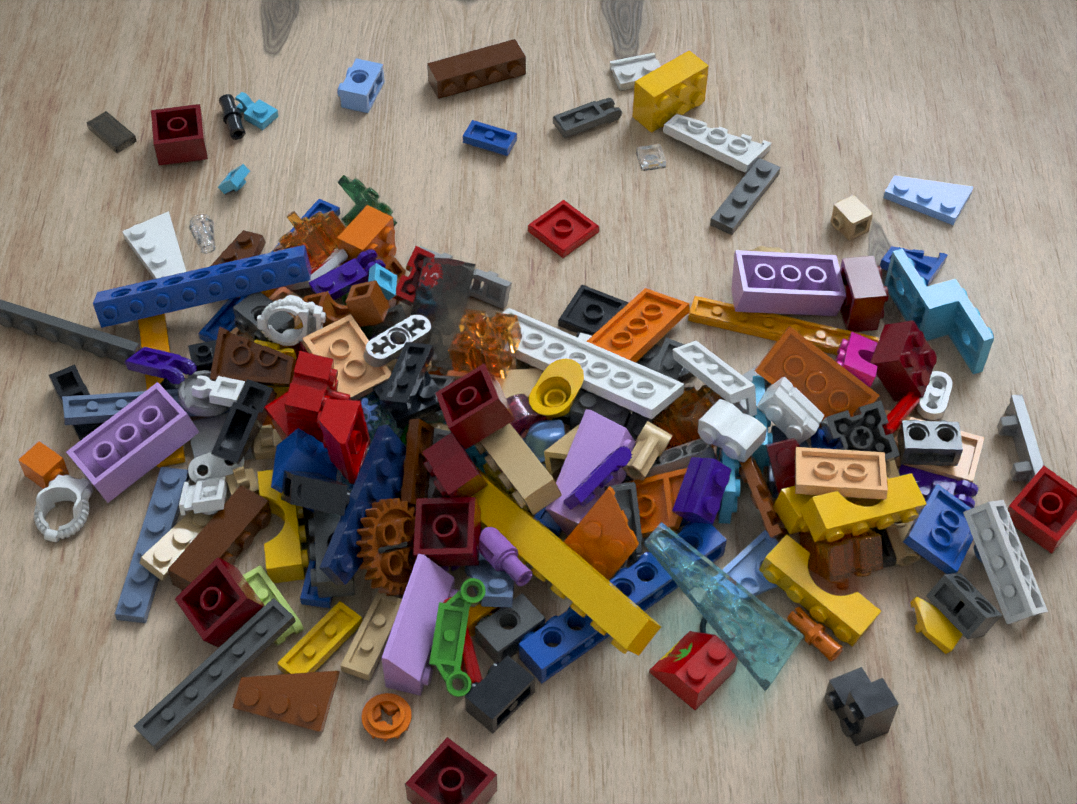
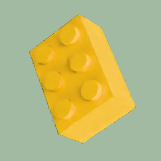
(670, 91)

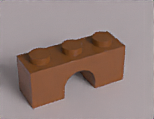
(364, 303)

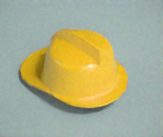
(557, 388)

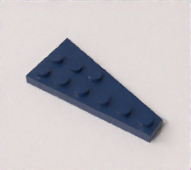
(377, 480)

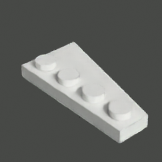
(716, 142)
(156, 246)

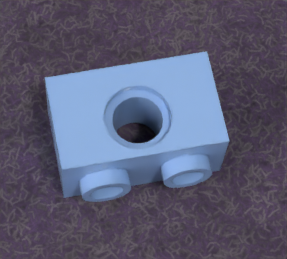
(361, 85)

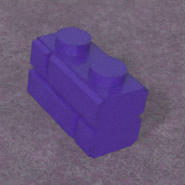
(702, 490)

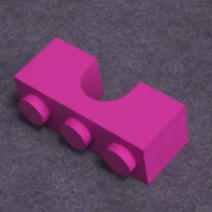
(856, 356)

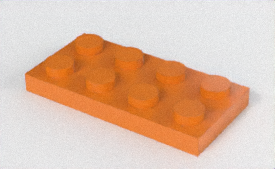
(640, 324)
(814, 375)

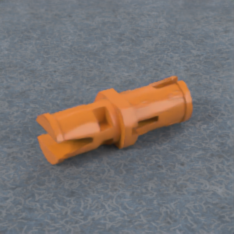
(815, 634)

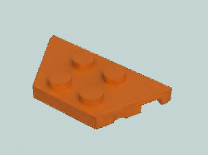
(656, 500)
(604, 536)

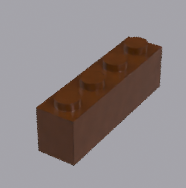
(476, 68)
(223, 536)

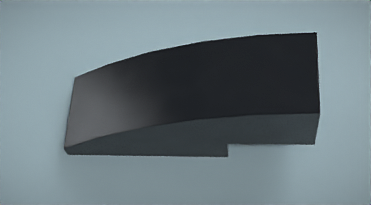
(69, 383)
(243, 422)

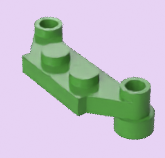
(450, 636)

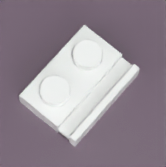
(630, 69)
(204, 497)

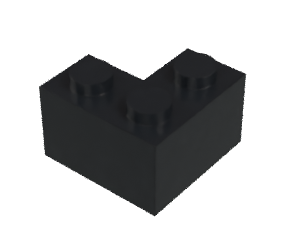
(862, 705)

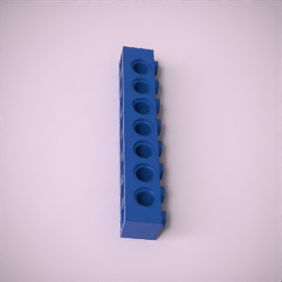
(202, 286)
(572, 644)

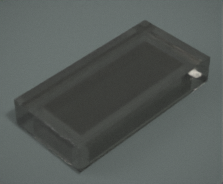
(111, 132)

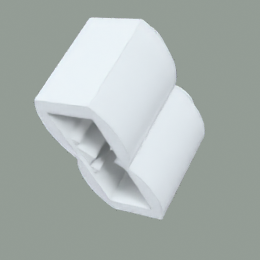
(731, 430)

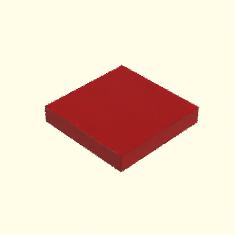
(563, 228)

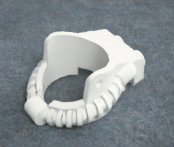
(310, 314)
(63, 489)

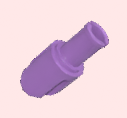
(503, 555)

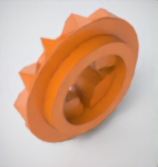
(391, 705)

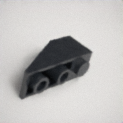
(315, 492)

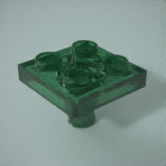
(361, 197)

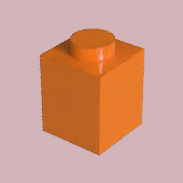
(42, 465)

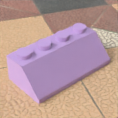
(787, 283)
(133, 442)
(591, 445)
(411, 637)

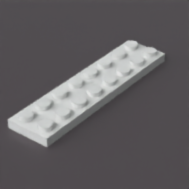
(604, 371)

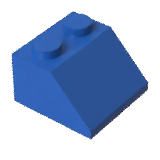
(301, 453)

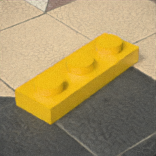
(321, 641)

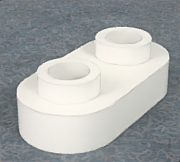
(935, 396)
(215, 465)

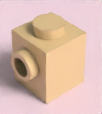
(851, 217)

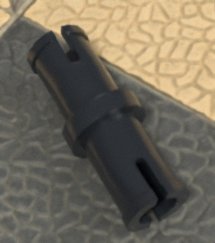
(232, 116)

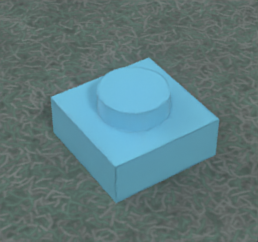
(234, 179)
(385, 279)

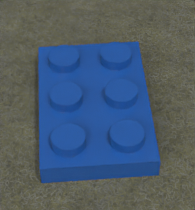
(941, 531)

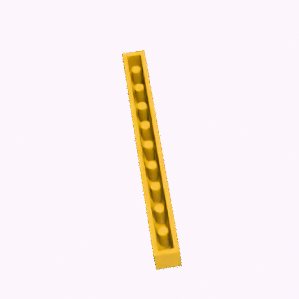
(567, 571)

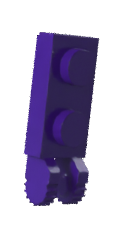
(339, 280)
(161, 364)
(598, 477)
(927, 480)

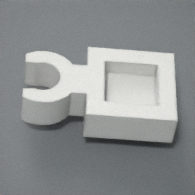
(221, 392)

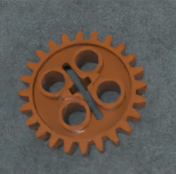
(388, 525)

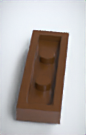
(416, 476)

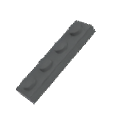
(745, 196)

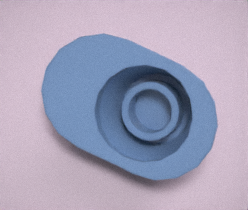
(543, 435)

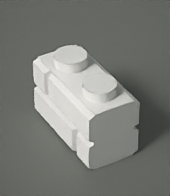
(790, 410)

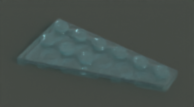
(742, 621)

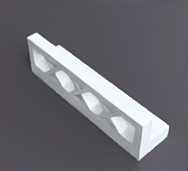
(717, 376)
(1005, 561)

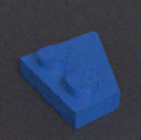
(925, 265)

